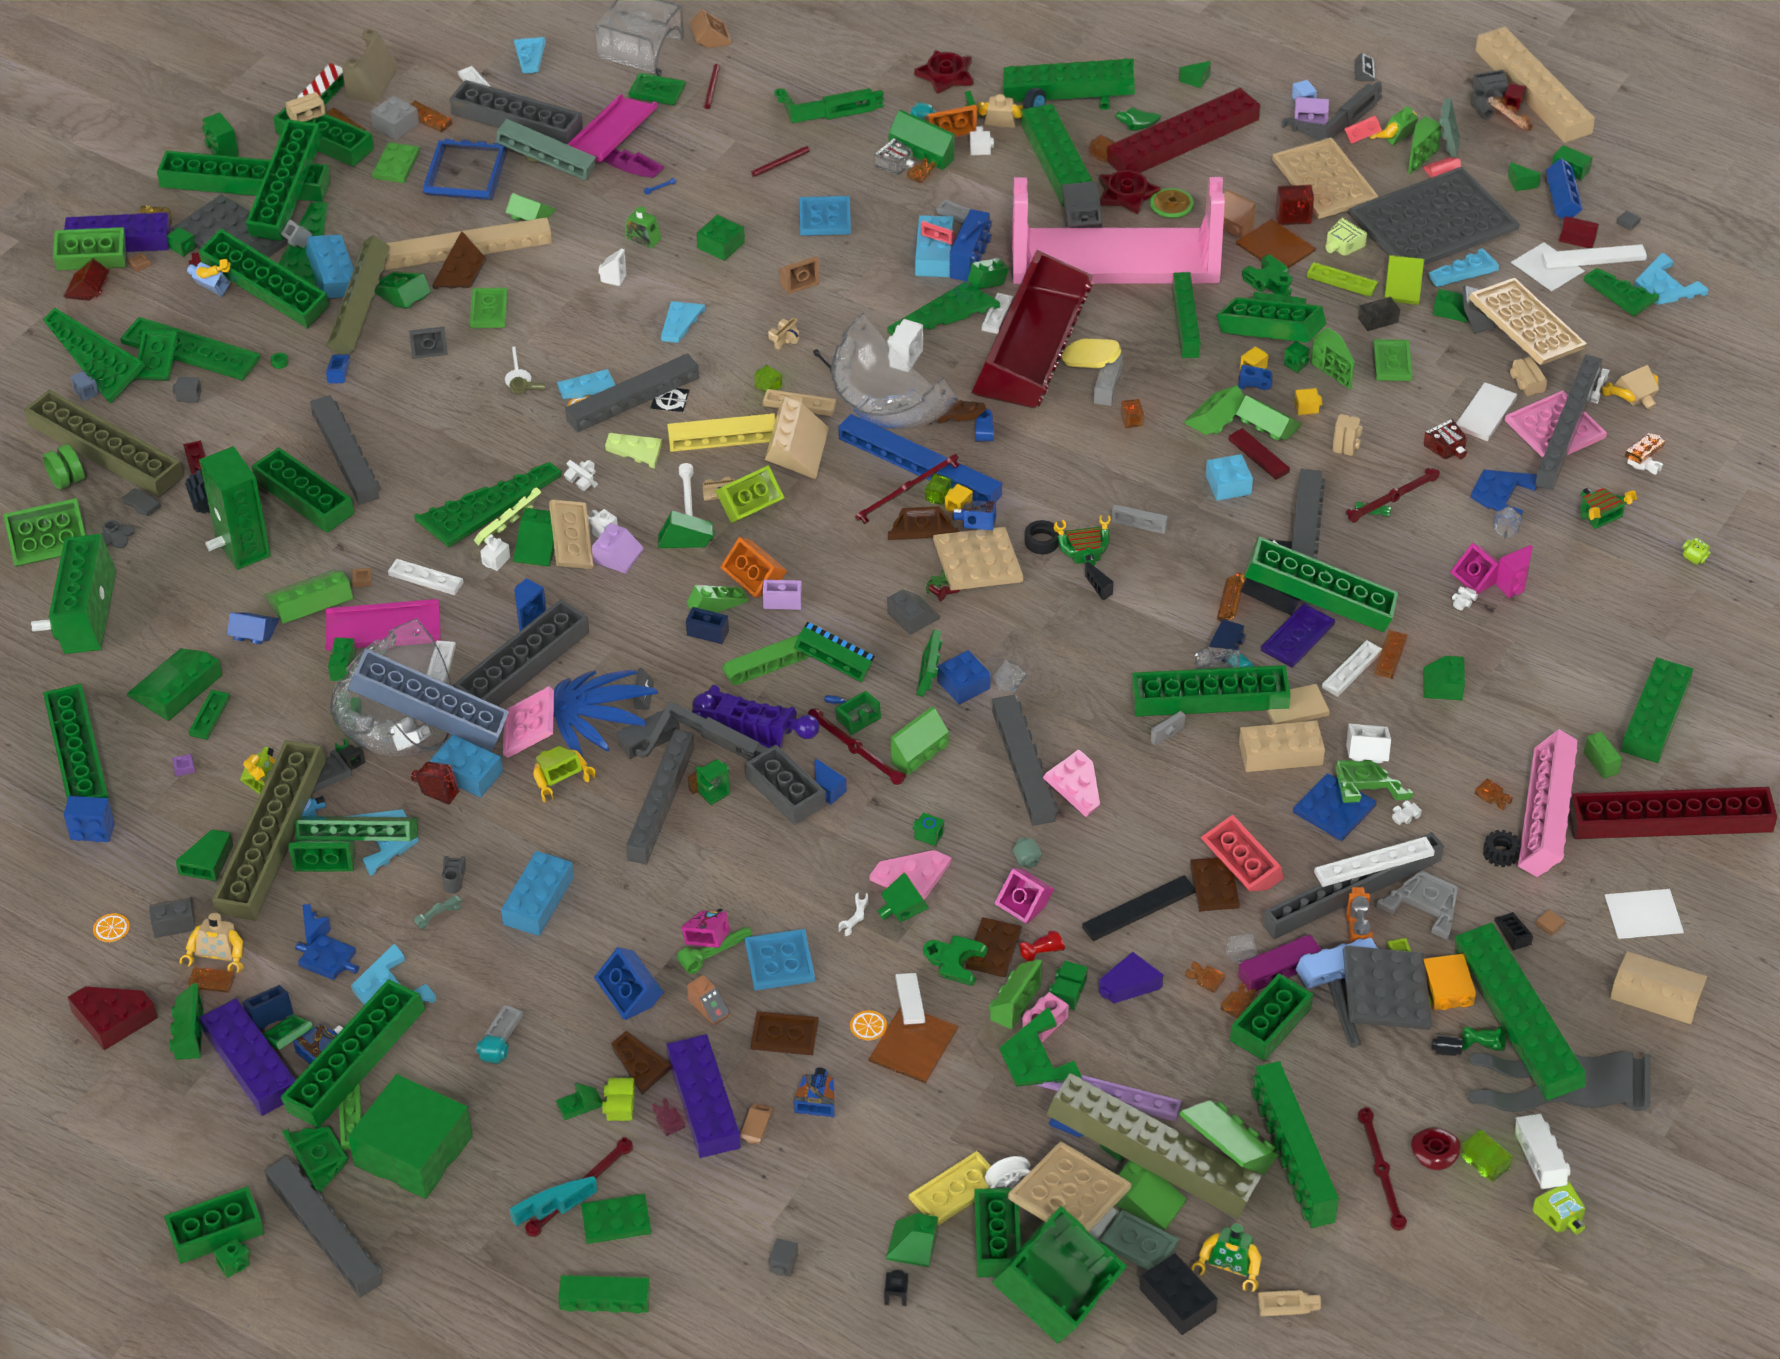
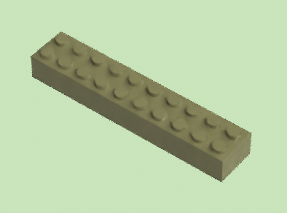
(104, 443)
(269, 830)
(1153, 1145)

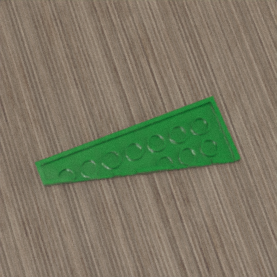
(97, 356)
(477, 508)

